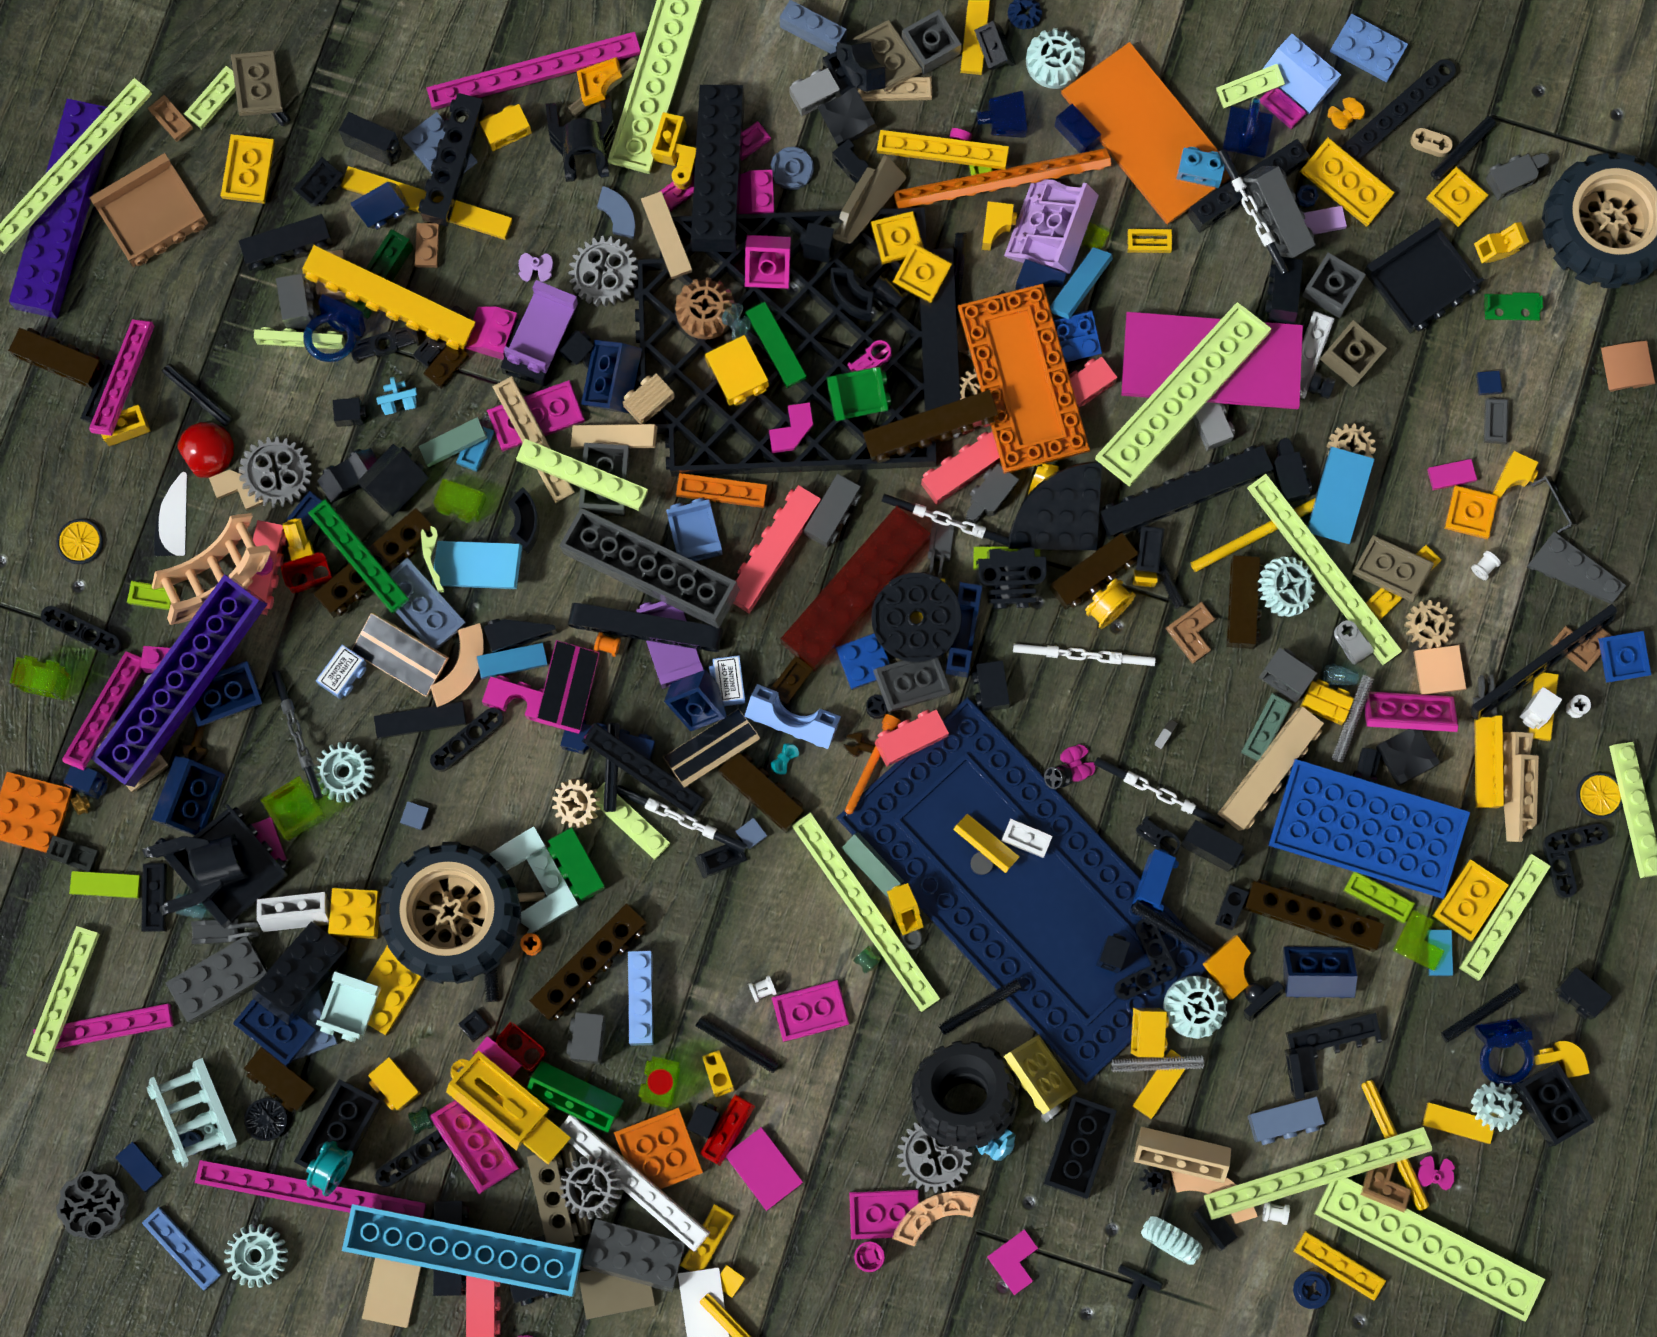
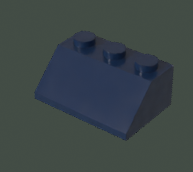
(610, 375)
(228, 694)
(188, 796)
(1319, 972)

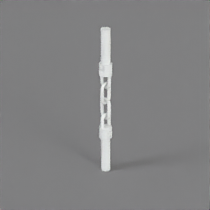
(1054, 652)

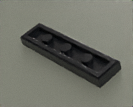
(420, 720)

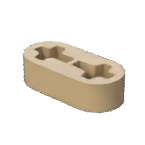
(1431, 142)

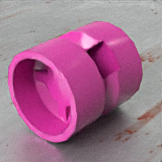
(869, 1256)

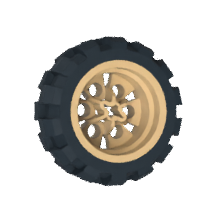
(1577, 190)
(419, 881)

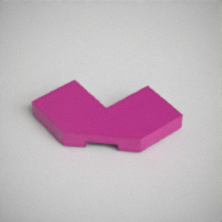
(789, 438)

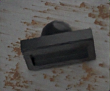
(1260, 998)

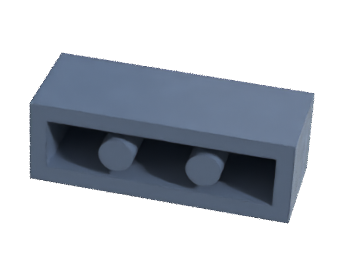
(812, 27)
(1286, 1121)

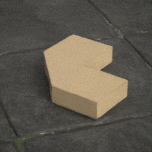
(229, 483)

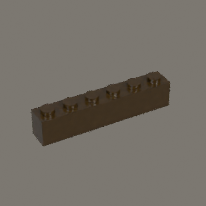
(930, 426)

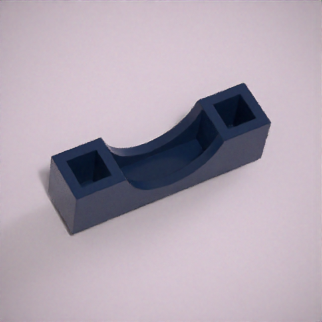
(961, 650)
(642, 744)

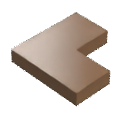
(1186, 630)
(1587, 652)
(1382, 1190)

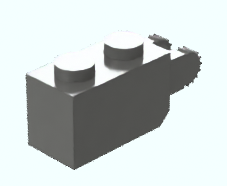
(1516, 174)
(991, 494)

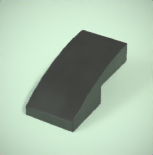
(72, 854)

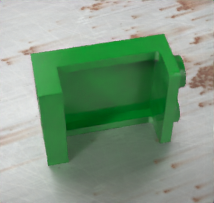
(858, 393)

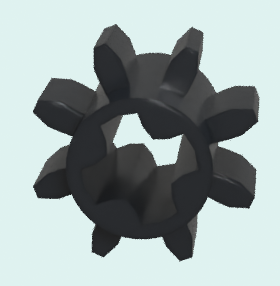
(1158, 1176)

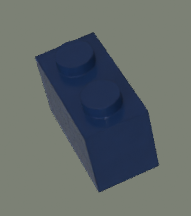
(86, 782)

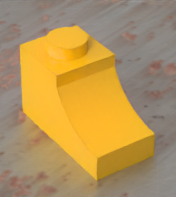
(998, 220)
(1517, 471)

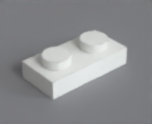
(1026, 838)

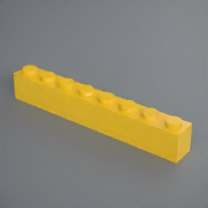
(388, 297)

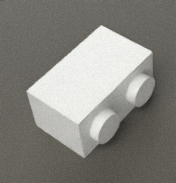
(1540, 708)

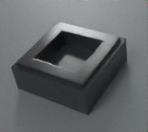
(474, 1025)

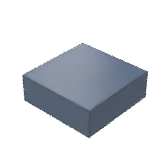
(414, 816)
(751, 833)

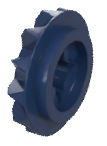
(1023, 21)
(1322, 1287)

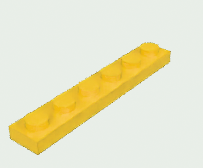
(943, 149)

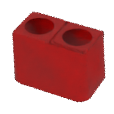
(300, 566)
(513, 1029)

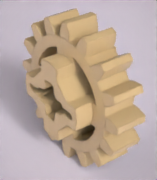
(1362, 448)
(1427, 616)
(582, 796)

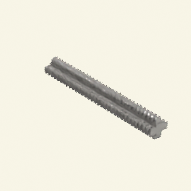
(1352, 719)
(1158, 1064)

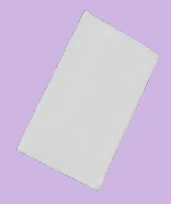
(693, 1288)

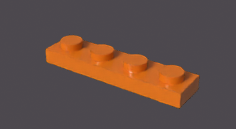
(721, 490)

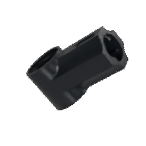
(1367, 765)

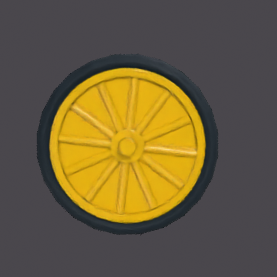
(79, 541)
(1599, 795)

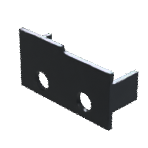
(1560, 500)

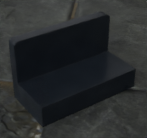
(994, 45)
(1301, 1070)
(1216, 1230)

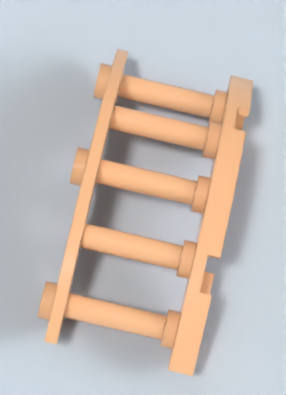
(246, 567)

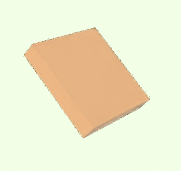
(1439, 670)

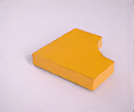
(597, 79)
(1227, 967)

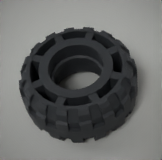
(960, 1065)

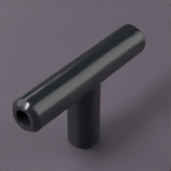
(1139, 1279)

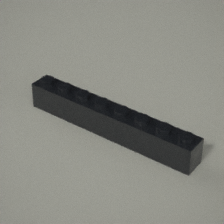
(1185, 492)

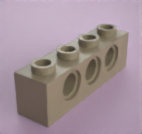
(553, 1235)

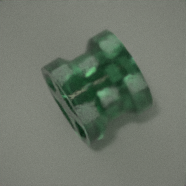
(867, 959)
(420, 1120)

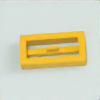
(1149, 249)

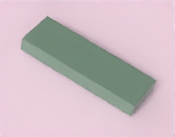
(453, 442)
(1266, 727)
(872, 863)

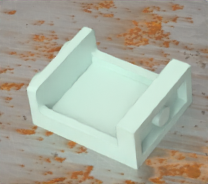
(348, 1007)

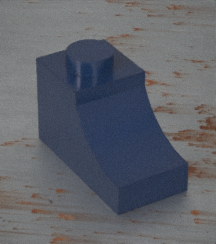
(1036, 274)

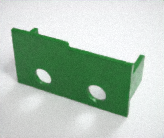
(1512, 306)

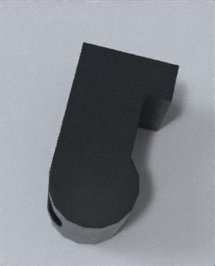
(849, 162)
(1231, 907)

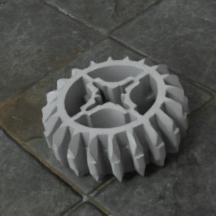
(594, 1177)

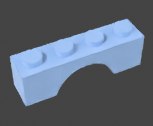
(767, 709)
(640, 998)

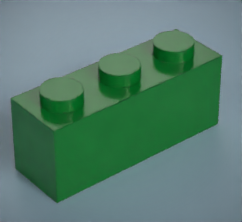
(575, 865)

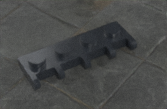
(1336, 1033)

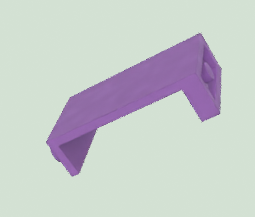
(541, 327)
(670, 660)

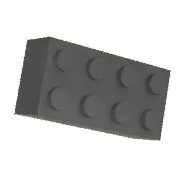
(1279, 210)
(217, 980)
(633, 1255)

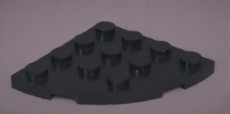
(1061, 511)

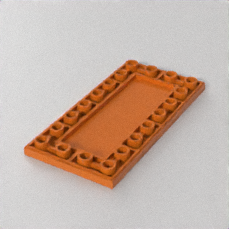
(1142, 129)
(1027, 375)

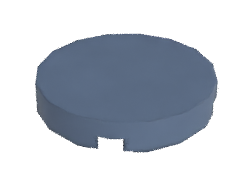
(792, 168)

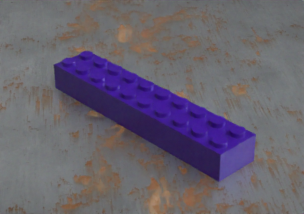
(57, 232)
(179, 681)

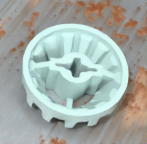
(1049, 70)
(1177, 998)

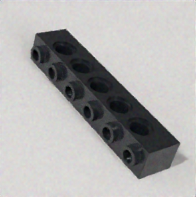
(1227, 200)
(441, 212)

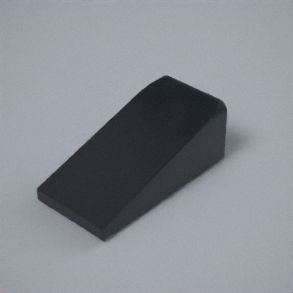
(835, 68)
(718, 860)

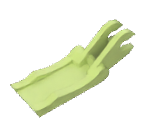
(428, 545)

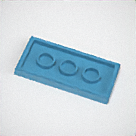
(1340, 495)

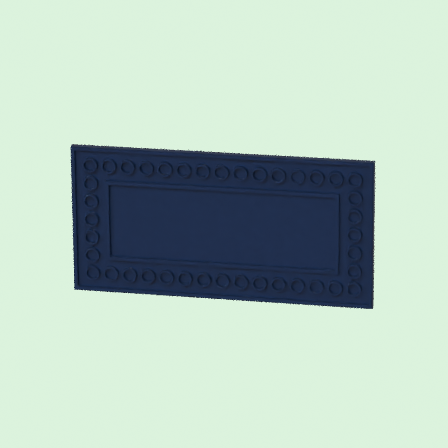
(1039, 917)

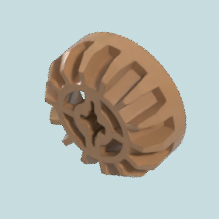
(707, 324)

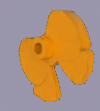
(1352, 111)

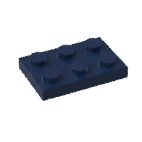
(272, 1033)

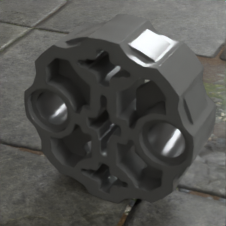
(77, 1188)

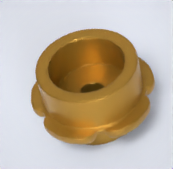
(80, 804)

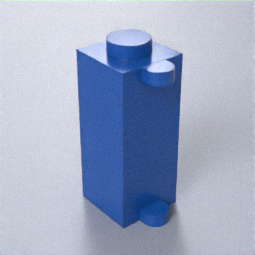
(1155, 879)

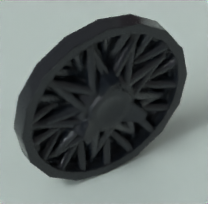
(265, 1119)

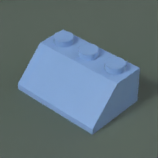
(1305, 73)

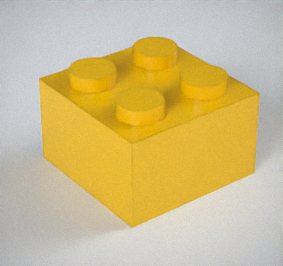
(354, 913)

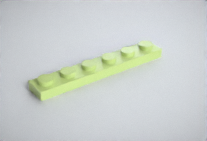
(582, 474)
(1635, 807)
(1504, 917)
(62, 995)

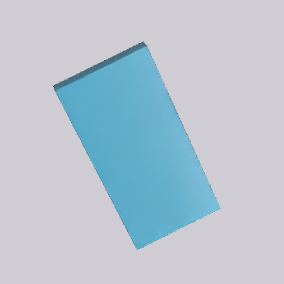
(477, 564)

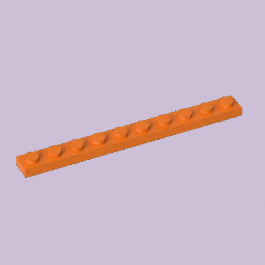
(1002, 178)

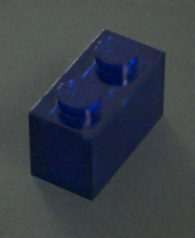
(1077, 129)

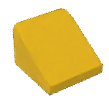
(1144, 579)
(730, 1281)

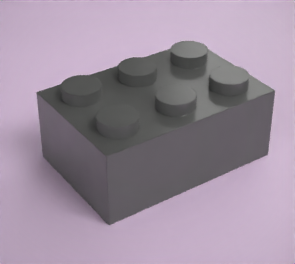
(613, 460)

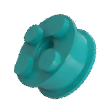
(329, 1168)

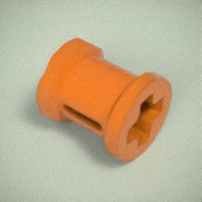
(607, 644)
(535, 949)

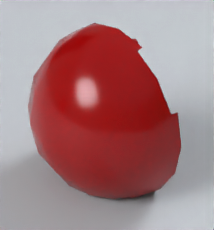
(206, 449)

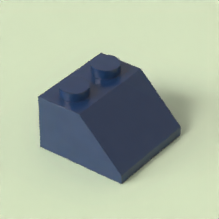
(381, 205)
(696, 700)

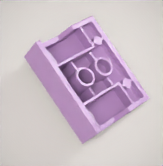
(1052, 224)

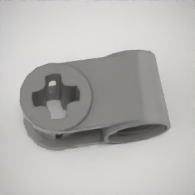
(1354, 643)

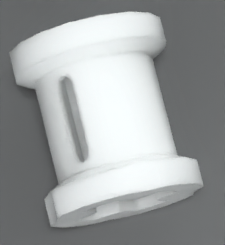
(1486, 565)
(1582, 701)
(764, 992)
(1276, 1213)

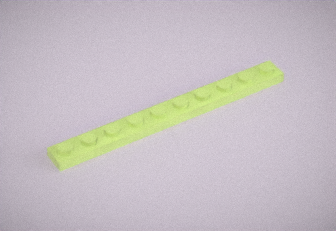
(72, 163)
(1323, 568)
(866, 912)
(1317, 1173)

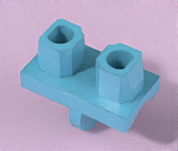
(387, 401)

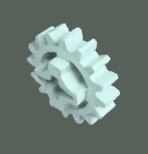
(1497, 1105)

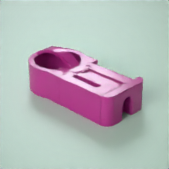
(869, 361)

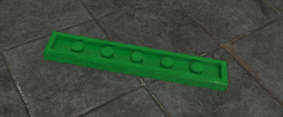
(359, 556)

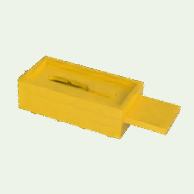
(505, 1107)

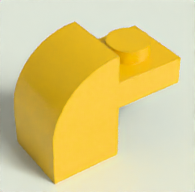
(1502, 244)
(1568, 1056)

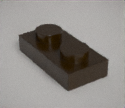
(445, 365)
(792, 679)

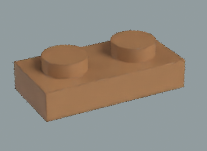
(170, 118)
(427, 245)

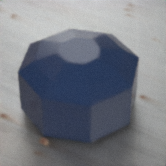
(1307, 195)

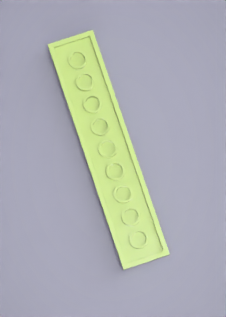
(654, 82)
(1183, 394)
(1432, 1248)

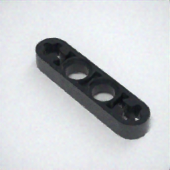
(81, 630)
(469, 742)
(413, 1154)

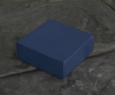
(1489, 383)

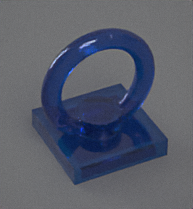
(1248, 130)
(339, 317)
(1505, 1035)

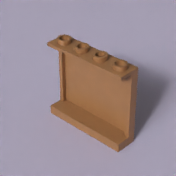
(149, 210)

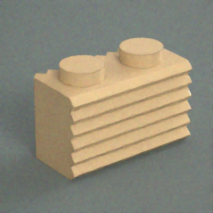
(648, 398)

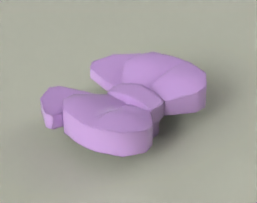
(528, 264)

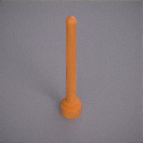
(889, 722)

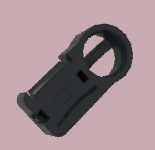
(1155, 835)

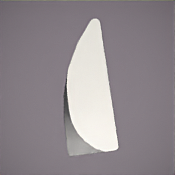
(171, 520)

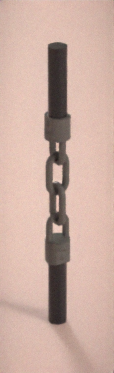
(305, 761)

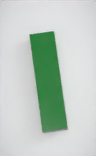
(776, 345)

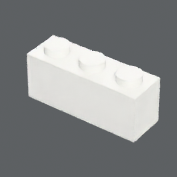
(293, 911)

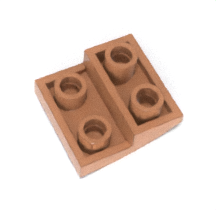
(1628, 365)

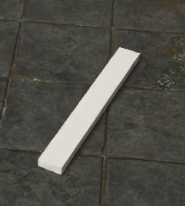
(637, 1184)

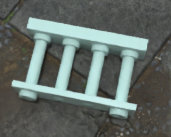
(206, 1095)

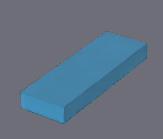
(512, 661)

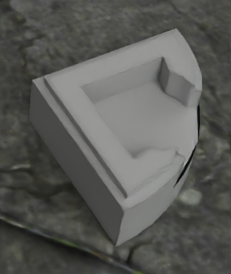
(1165, 734)

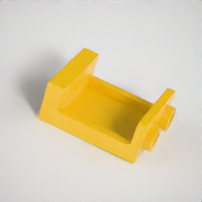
(737, 370)

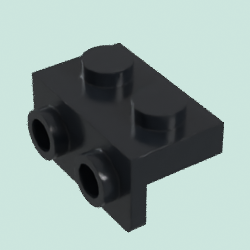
(318, 182)

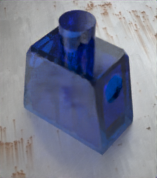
(1005, 115)

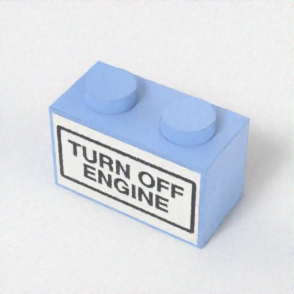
(342, 672)
(729, 678)

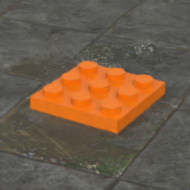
(31, 811)
(660, 1149)

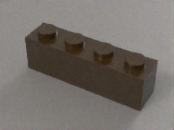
(56, 358)
(1094, 571)
(1243, 602)
(761, 791)

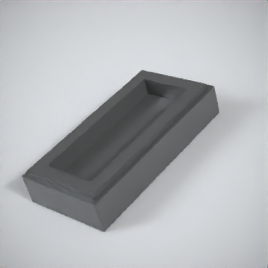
(1495, 421)

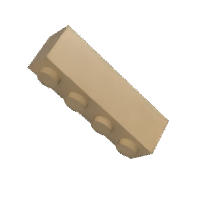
(1182, 1154)

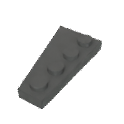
(1568, 564)

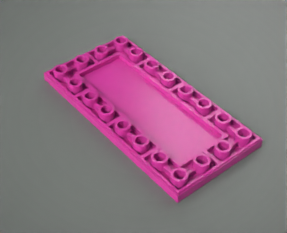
(1161, 342)

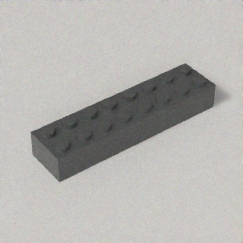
(649, 568)

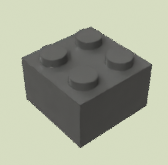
(931, 41)
(1333, 285)
(296, 301)
(1288, 674)
(587, 1038)

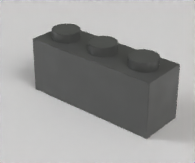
(833, 511)

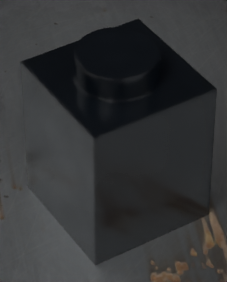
(349, 412)
(703, 1120)

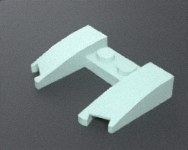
(559, 897)

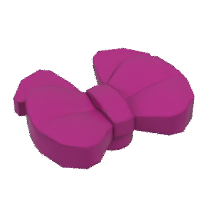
(1072, 757)
(1443, 1177)

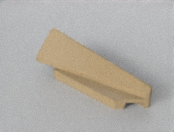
(1519, 784)

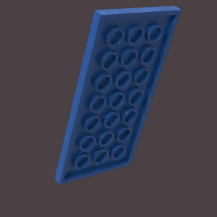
(1369, 828)

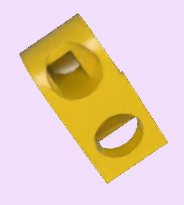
(684, 172)
(718, 1074)

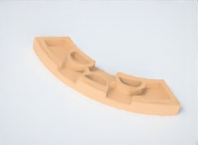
(465, 669)
(1191, 1183)
(932, 1209)

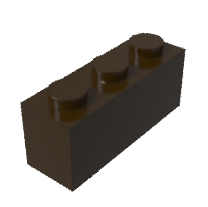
(279, 1080)

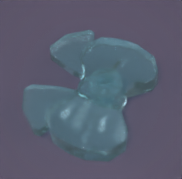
(731, 318)

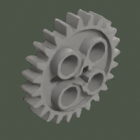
(622, 273)
(255, 475)
(913, 1161)

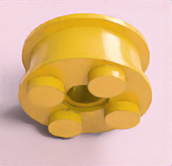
(1110, 603)

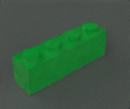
(574, 1096)

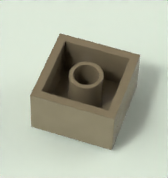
(1353, 353)

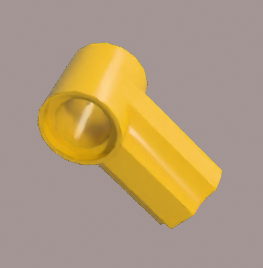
(297, 539)

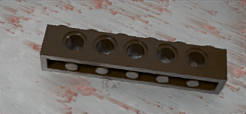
(394, 537)
(1371, 926)
(575, 966)

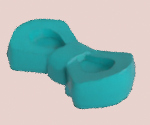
(779, 765)

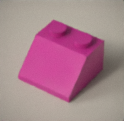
(756, 192)
(767, 261)
(492, 331)

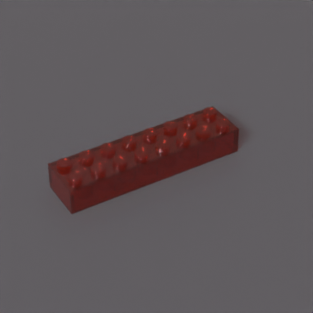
(855, 588)

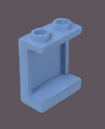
(694, 530)

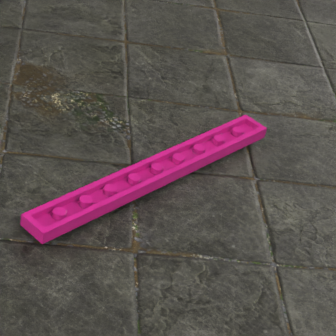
(534, 70)
(297, 1190)

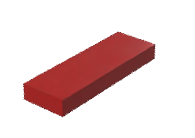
(727, 1130)

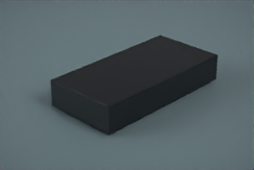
(1150, 549)

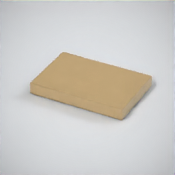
(391, 1292)

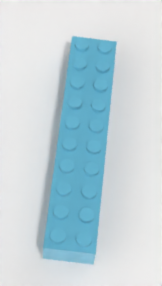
(462, 1250)

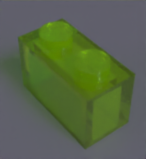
(459, 500)

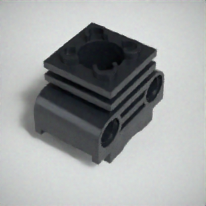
(1011, 576)

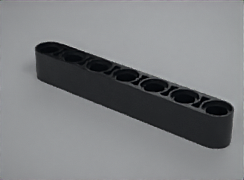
(645, 627)

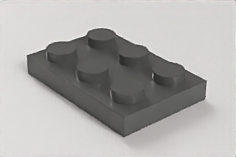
(911, 683)

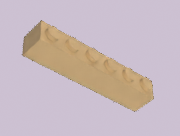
(1270, 769)

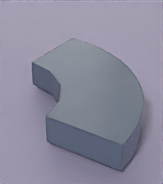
(619, 211)

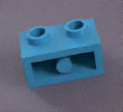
(1200, 167)

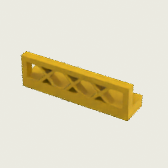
(1489, 762)

